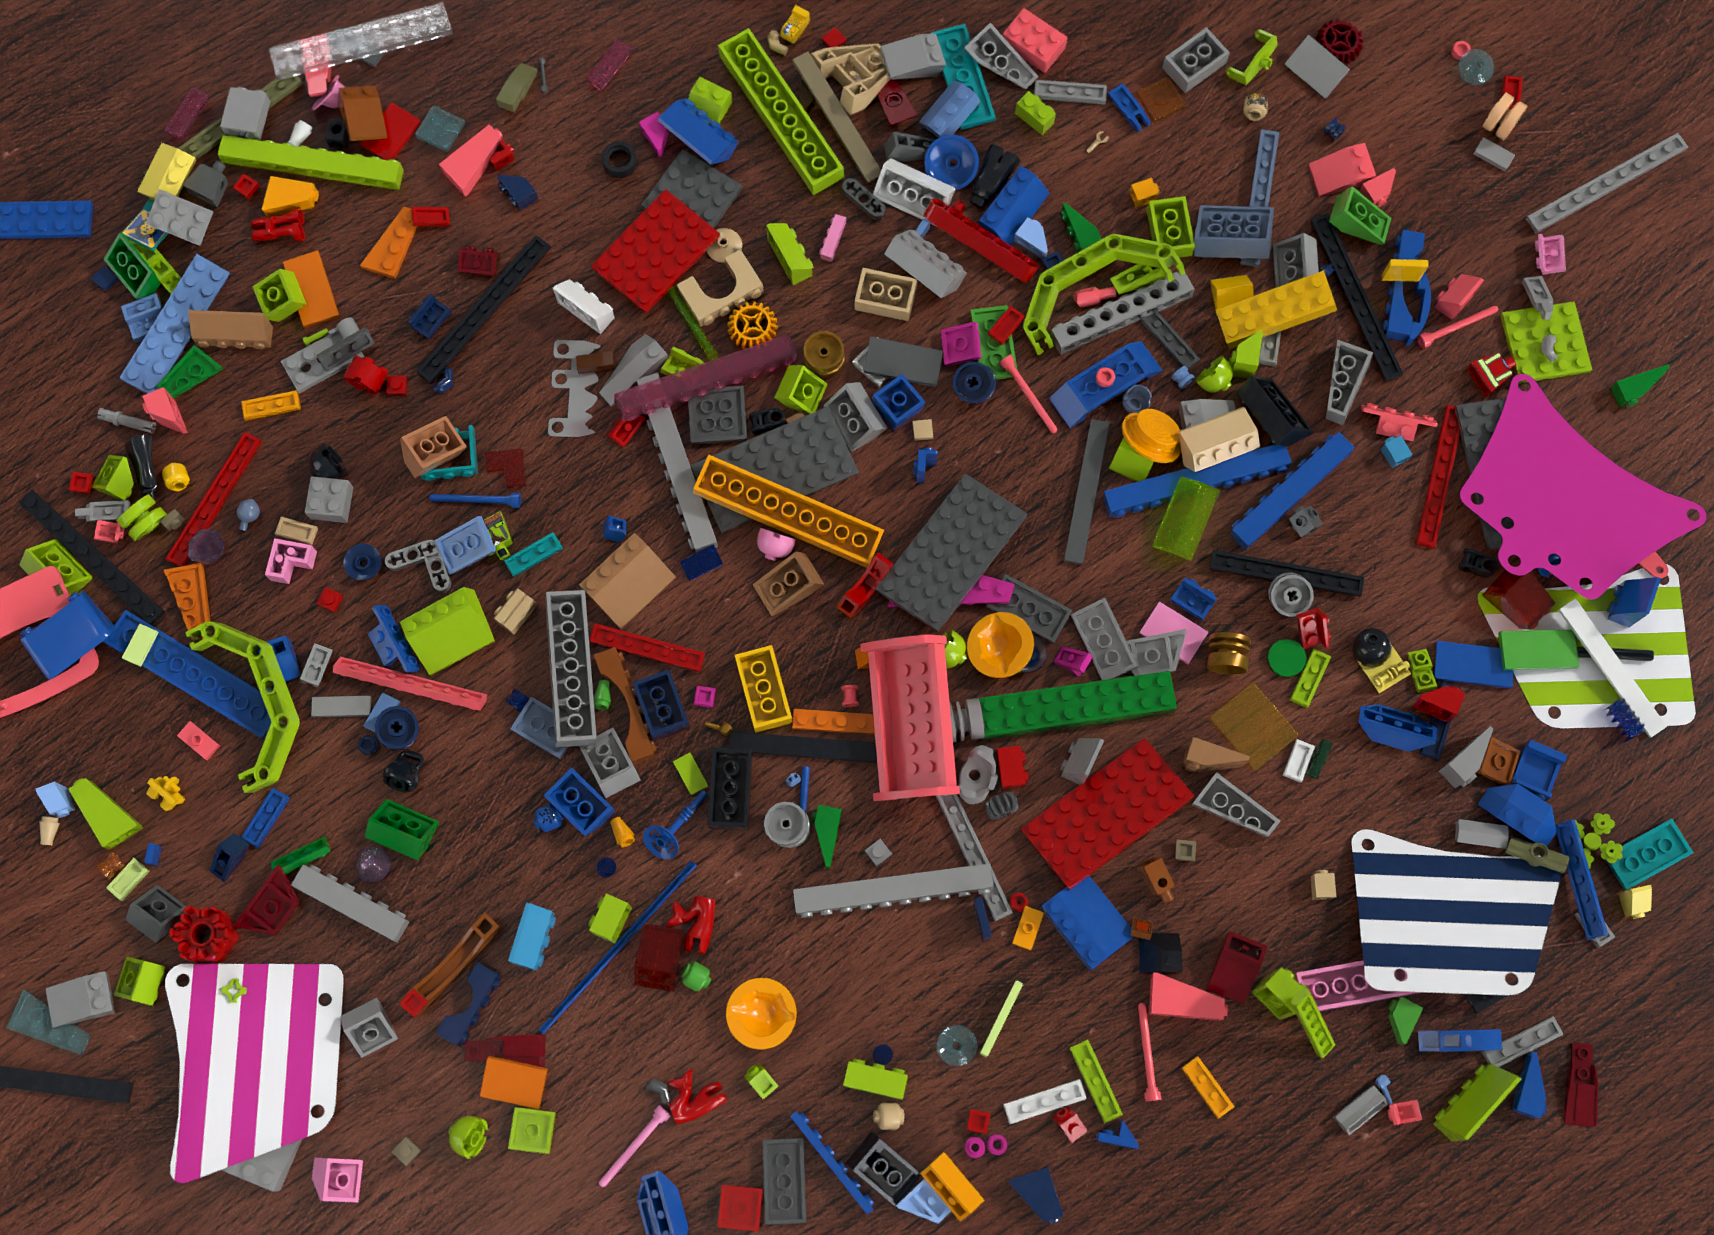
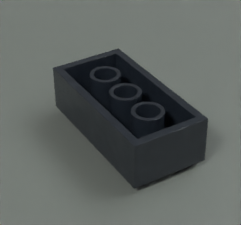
(730, 789)

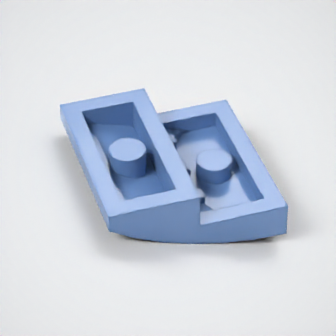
(141, 315)

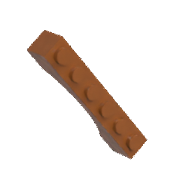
(637, 742)
(466, 950)

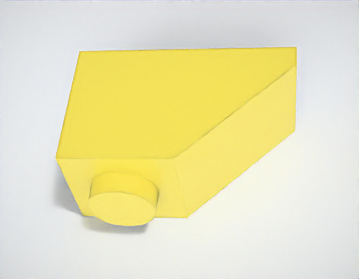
(1636, 901)

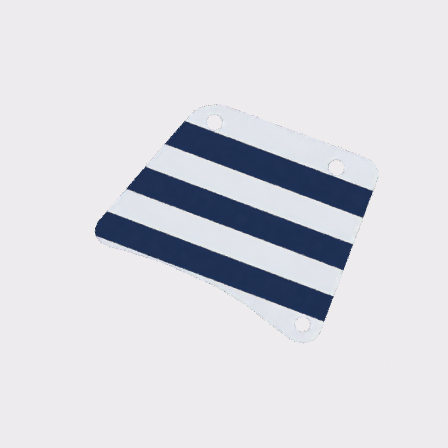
(1449, 917)

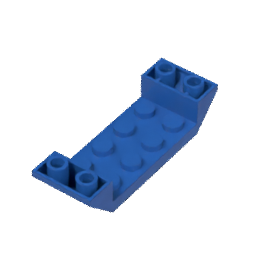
(1083, 393)

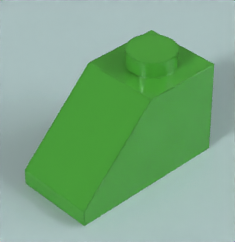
(1403, 1018)

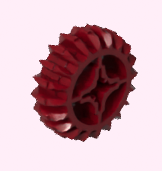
(1338, 36)

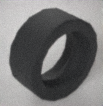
(616, 147)

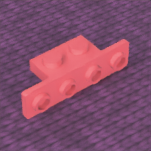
(1397, 424)

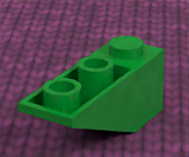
(1079, 228)

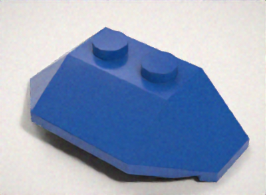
(1396, 727)
(1521, 811)
(661, 1206)

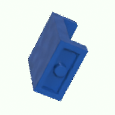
(1538, 769)

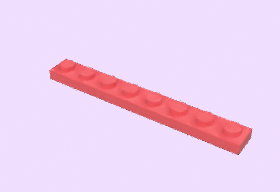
(410, 683)

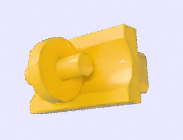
(167, 789)

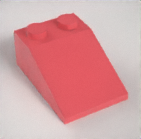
(1342, 170)

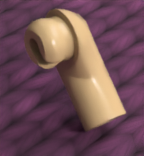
(774, 43)

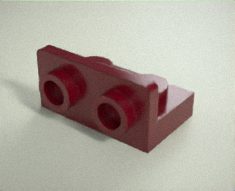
(477, 260)

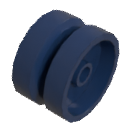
(966, 375)
(385, 728)

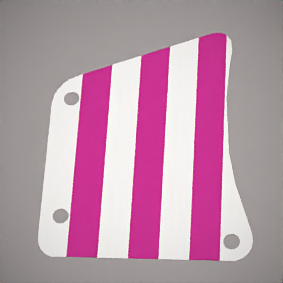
(251, 1063)

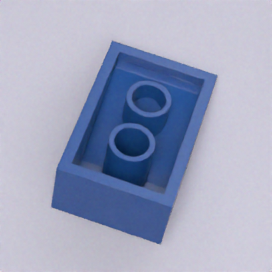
(1633, 600)

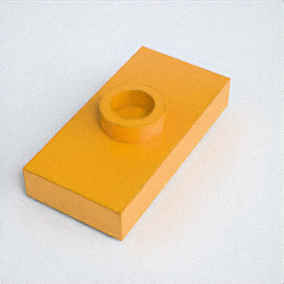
(1028, 928)

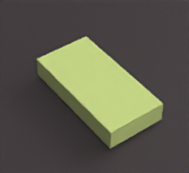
(140, 645)
(127, 879)

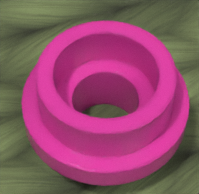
(976, 1140)
(1003, 1142)

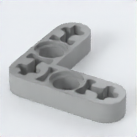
(429, 559)

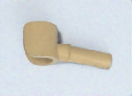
(1097, 142)

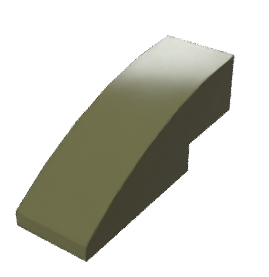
(516, 87)

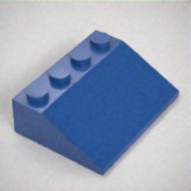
(1087, 922)

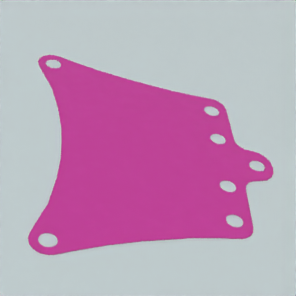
(1568, 498)

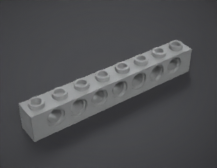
(1100, 328)

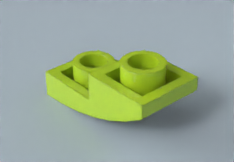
(1421, 670)

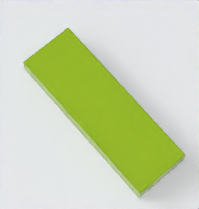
(1310, 678)

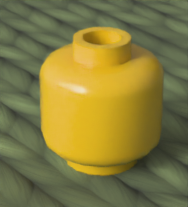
(175, 476)

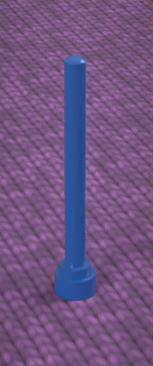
(512, 500)

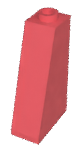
(472, 159)
(1179, 999)

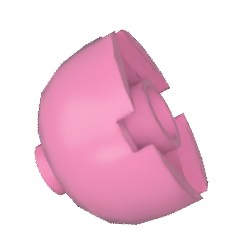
(774, 544)

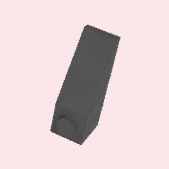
(906, 147)

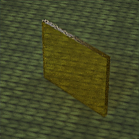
(1254, 726)

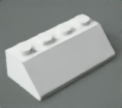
(910, 188)

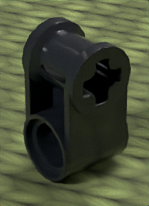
(765, 420)
(1477, 562)

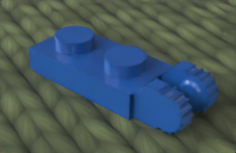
(1128, 106)

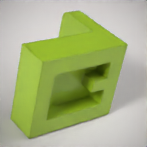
(760, 1080)

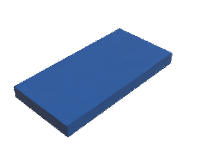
(1470, 665)

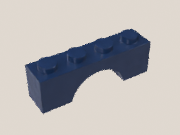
(457, 1027)

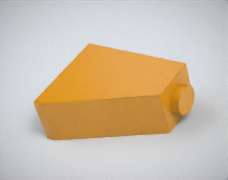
(288, 194)

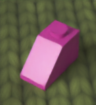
(654, 133)

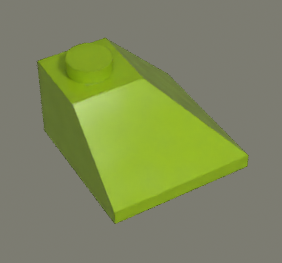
(114, 478)

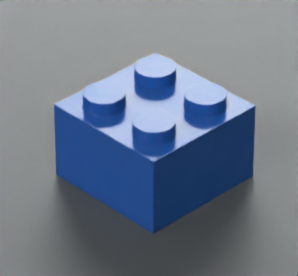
(898, 402)

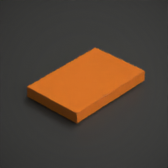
(513, 1082)

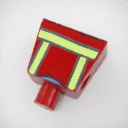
(1491, 372)

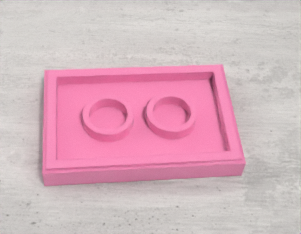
(1167, 620)

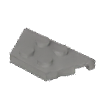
(1157, 652)

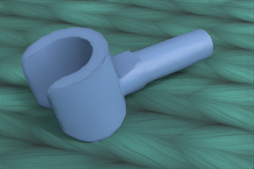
(1382, 1081)

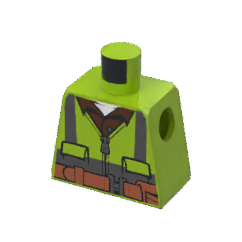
(499, 534)

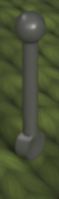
(544, 88)

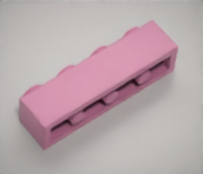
(833, 237)

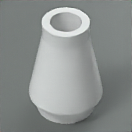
(299, 133)

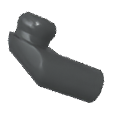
(660, 1088)

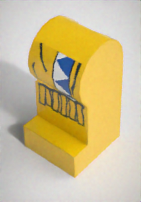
(795, 25)

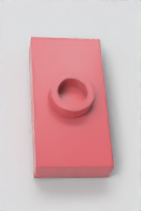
(198, 740)

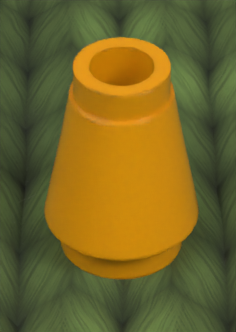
(622, 832)

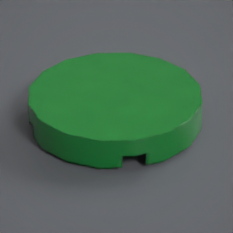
(1286, 658)

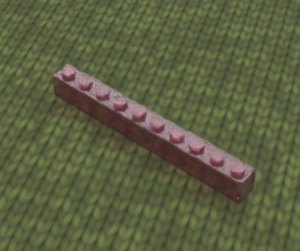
(705, 377)

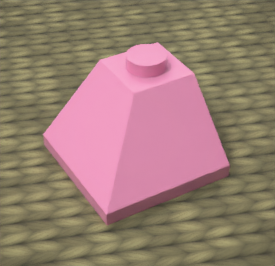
(337, 1179)

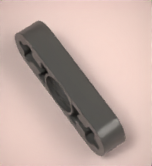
(864, 206)

